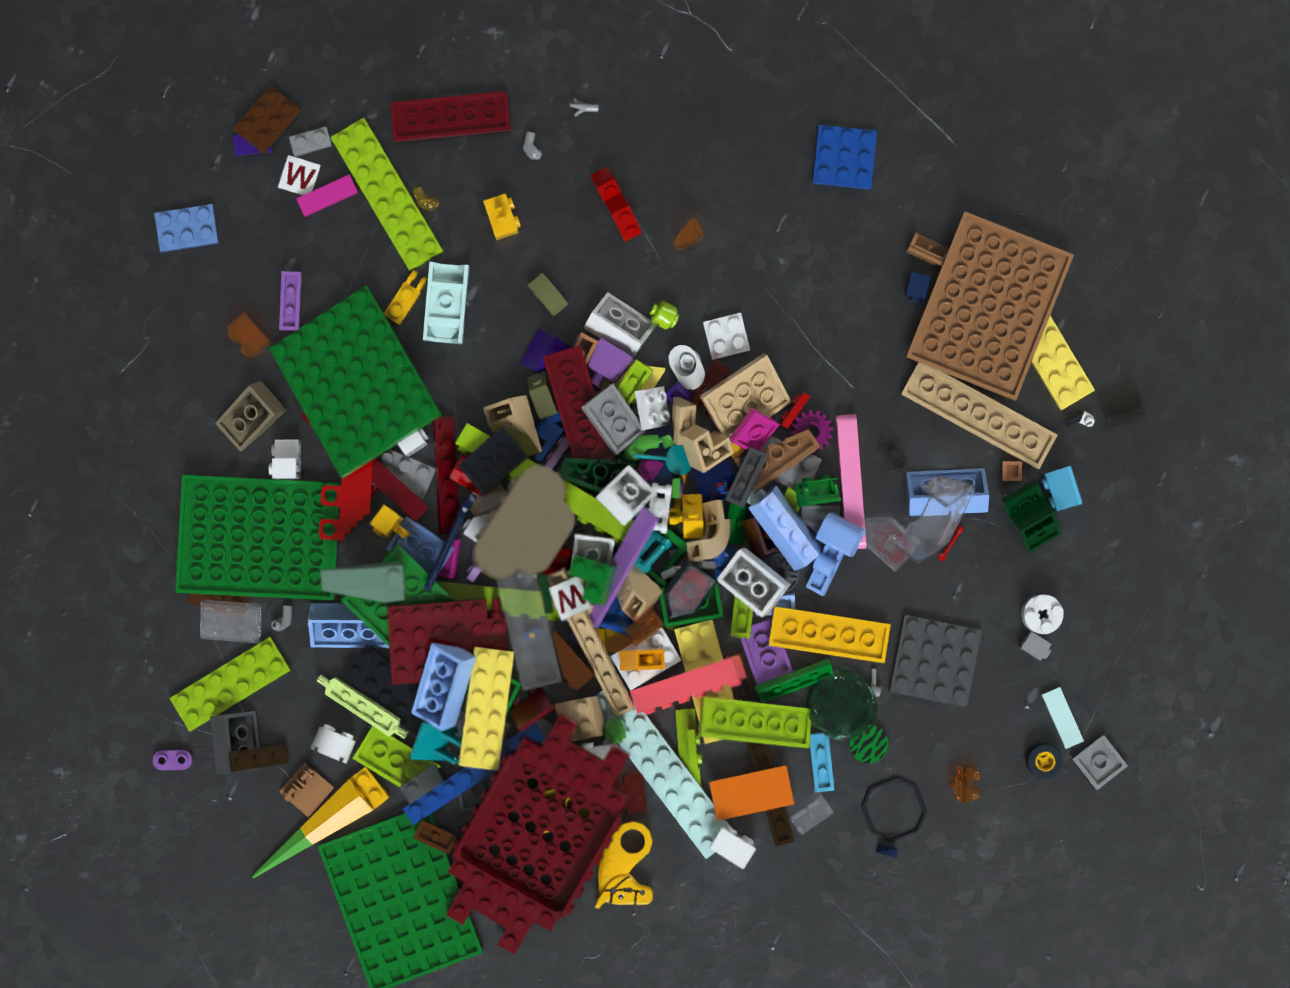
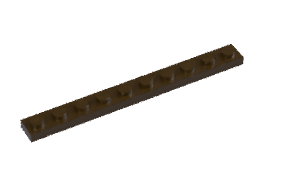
(762, 760)

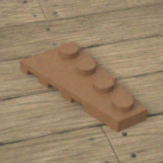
(784, 456)

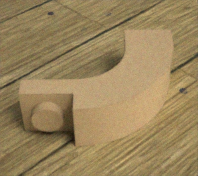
(715, 536)

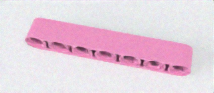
(850, 471)

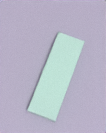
(1062, 717)

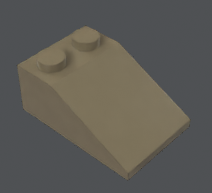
(250, 415)

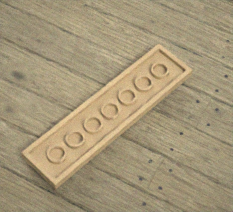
(979, 415)

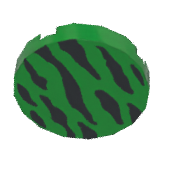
(869, 746)

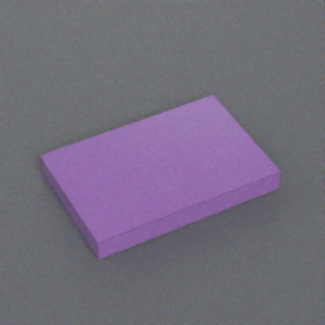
(765, 660)

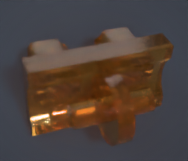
(644, 627)
(963, 784)

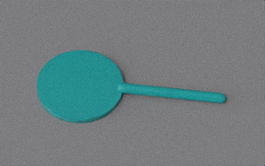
(675, 459)

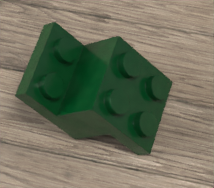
(1031, 516)

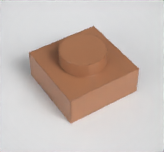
(1011, 470)

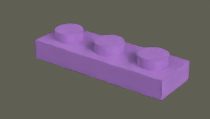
(290, 301)

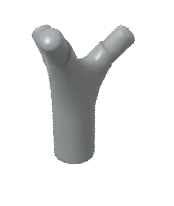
(583, 107)

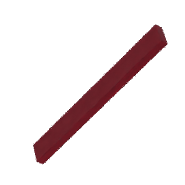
(394, 488)

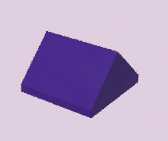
(541, 345)

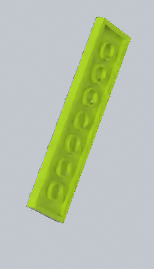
(386, 194)

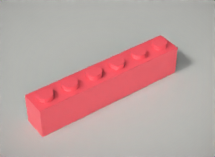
(688, 684)

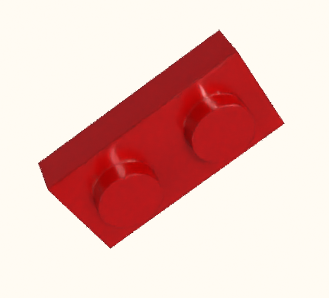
(798, 403)

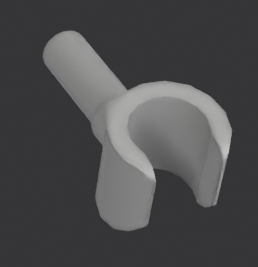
(877, 690)

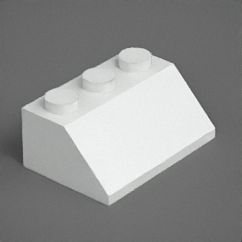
(619, 325)

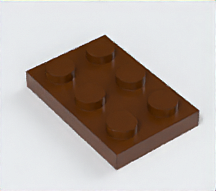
(267, 120)

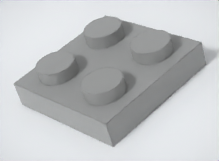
(1099, 762)

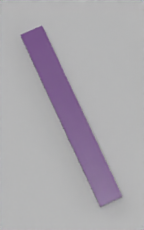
(624, 560)

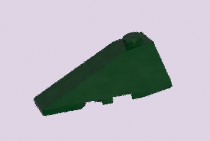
(593, 474)

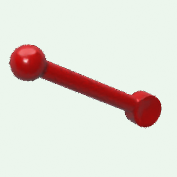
(942, 557)

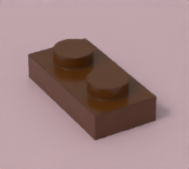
(435, 837)

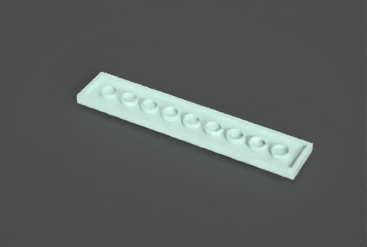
(668, 776)

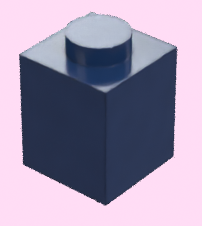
(917, 287)

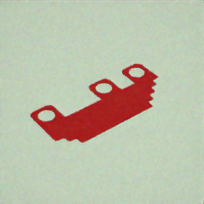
(353, 500)

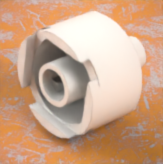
(1053, 613)
(333, 744)

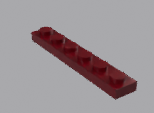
(444, 464)

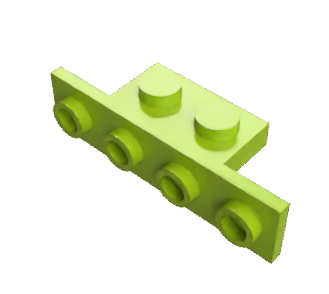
(689, 741)

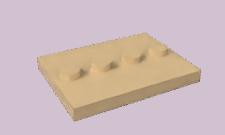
(749, 387)

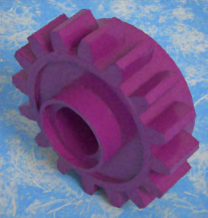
(816, 421)

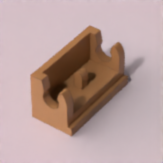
(927, 250)

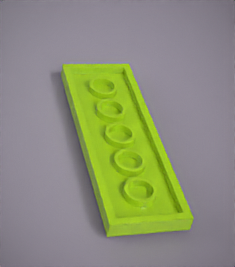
(230, 684)
(754, 722)

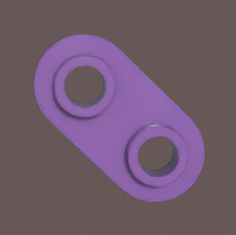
(172, 760)

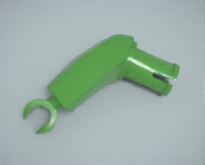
(642, 444)

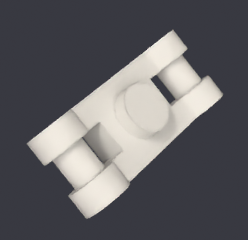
(661, 506)

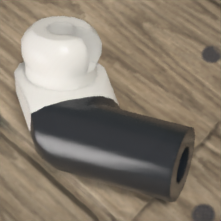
(1081, 417)

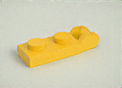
(405, 299)

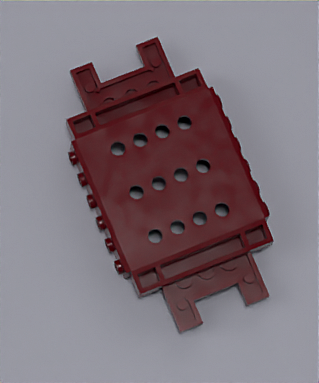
(504, 889)

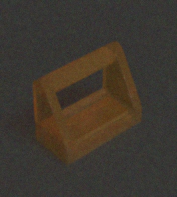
(689, 235)

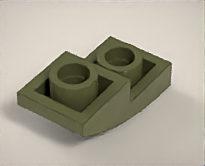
(547, 294)

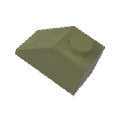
(542, 395)

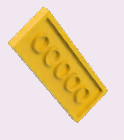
(829, 634)

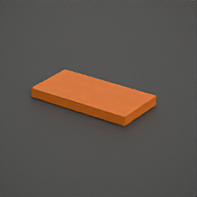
(751, 793)

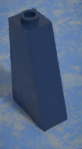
(664, 475)

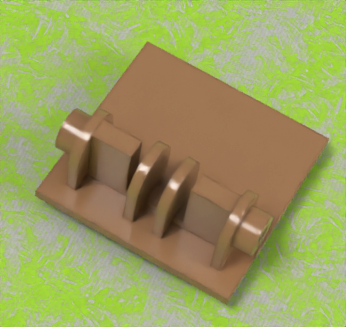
(306, 789)

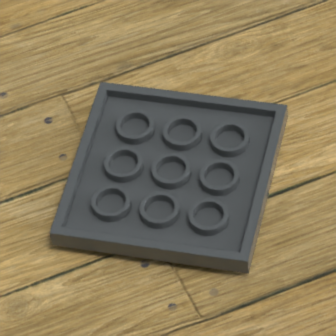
(935, 660)

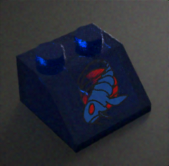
(715, 482)

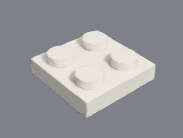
(726, 336)

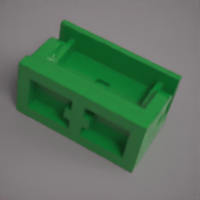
(817, 491)

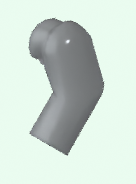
(529, 147)
(283, 621)

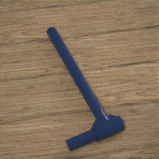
(463, 508)

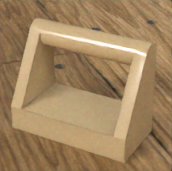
(682, 418)

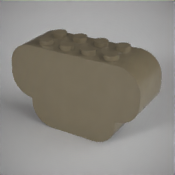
(525, 527)

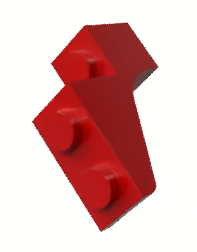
(616, 203)

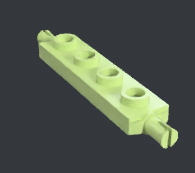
(362, 706)

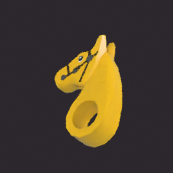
(614, 879)

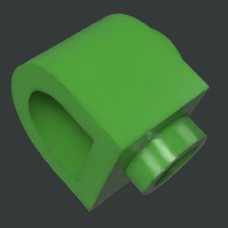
(615, 730)

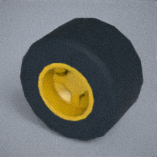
(1050, 763)

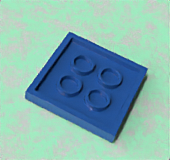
(844, 157)

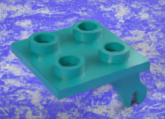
(432, 744)

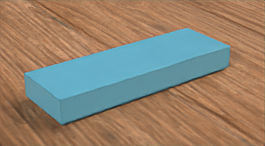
(821, 762)

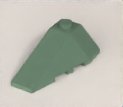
(372, 581)

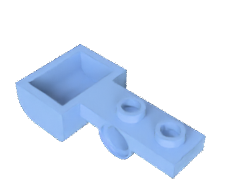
(840, 539)

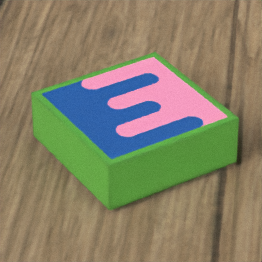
(677, 488)

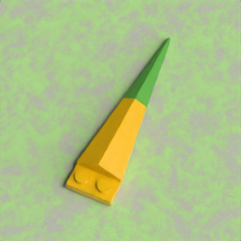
(353, 800)

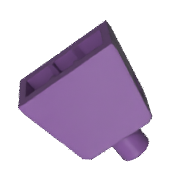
(608, 363)

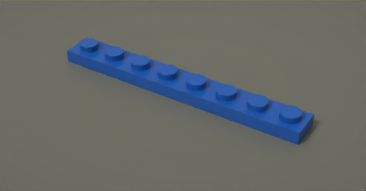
(464, 779)

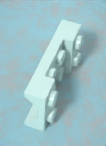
(446, 303)

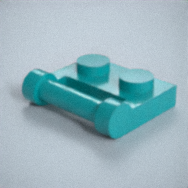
(663, 544)

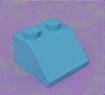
(1061, 489)

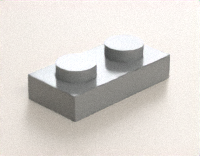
(310, 141)

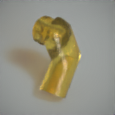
(425, 202)

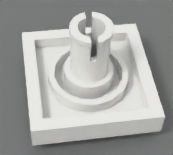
(651, 408)

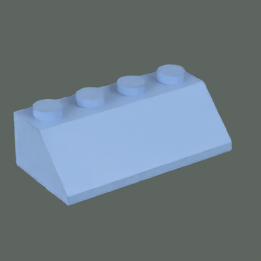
(918, 498)
(786, 528)
(338, 627)
(443, 685)

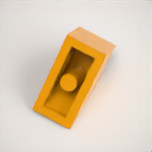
(642, 659)

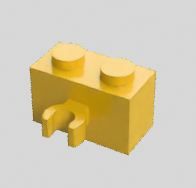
(501, 216)
(690, 516)
(388, 523)

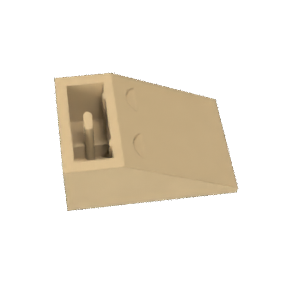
(517, 419)
(638, 594)

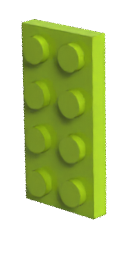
(390, 757)

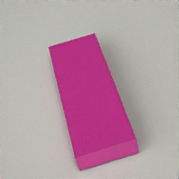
(327, 195)

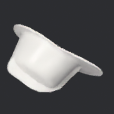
(687, 366)

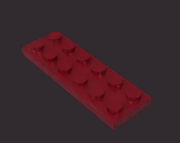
(450, 116)
(572, 390)

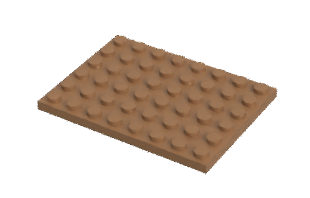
(990, 306)

